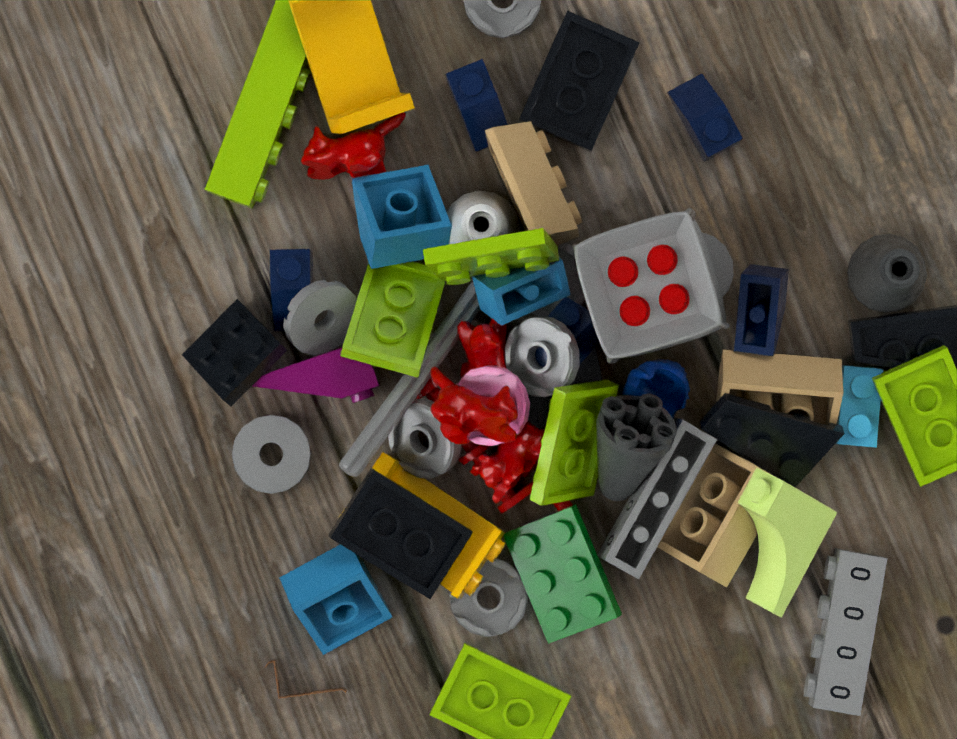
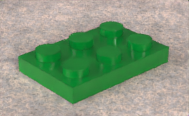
(562, 574)

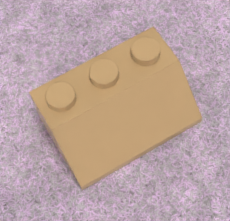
(532, 182)
(785, 383)
(710, 525)

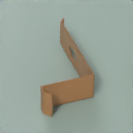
(299, 694)

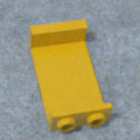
(348, 62)
(482, 545)

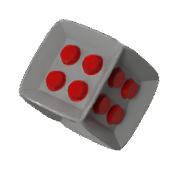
(650, 285)

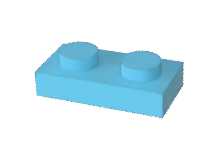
(859, 407)

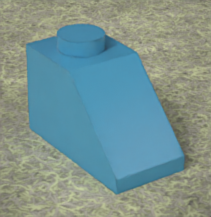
(521, 291)

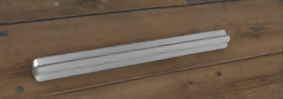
(409, 386)

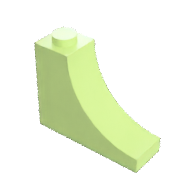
(789, 535)

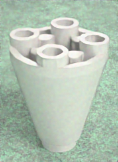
(497, 210)

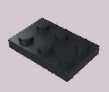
(579, 81)
(400, 533)

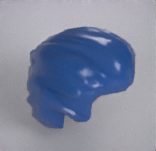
(660, 378)

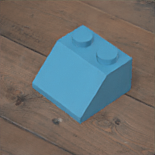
(399, 215)
(335, 598)

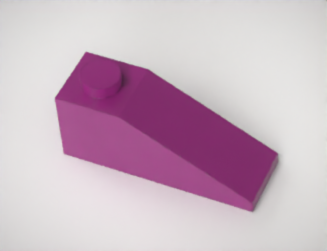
(325, 376)

